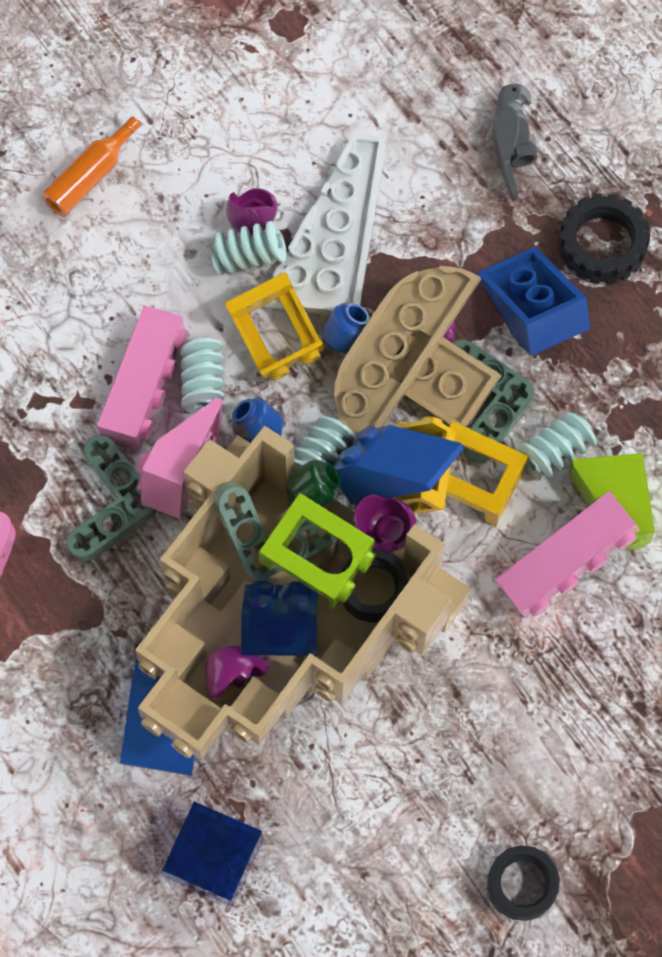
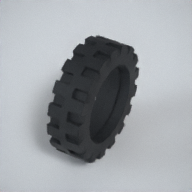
(612, 209)

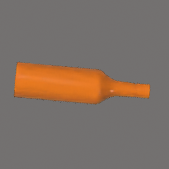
(87, 170)

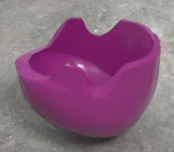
(384, 521)

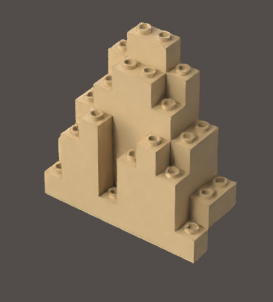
(208, 602)

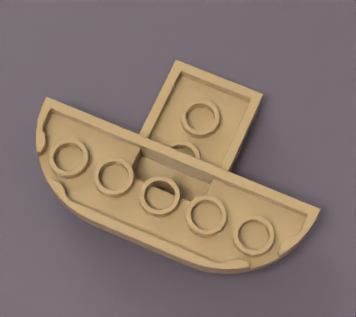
(408, 356)

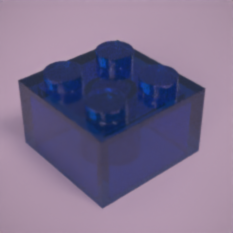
(279, 619)
(213, 854)

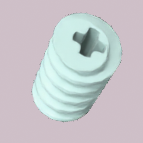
(248, 249)
(200, 373)
(323, 441)
(556, 443)

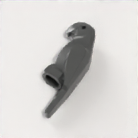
(512, 133)

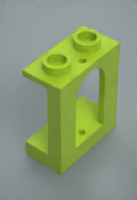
(331, 586)

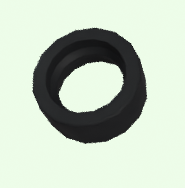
(375, 613)
(550, 873)

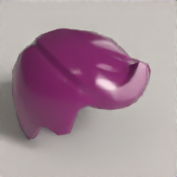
(251, 208)
(229, 668)

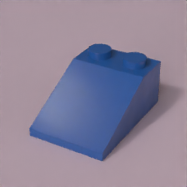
(535, 300)
(393, 462)
(142, 747)

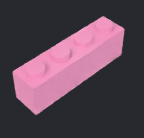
(142, 378)
(567, 555)

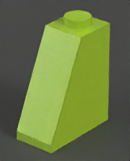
(627, 482)

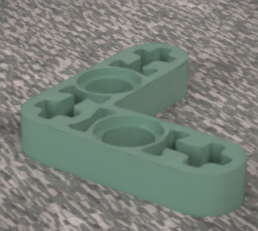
(502, 392)
(122, 507)
(258, 538)

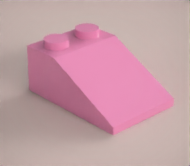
(162, 469)

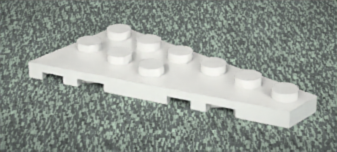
(334, 240)

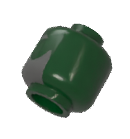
(314, 480)

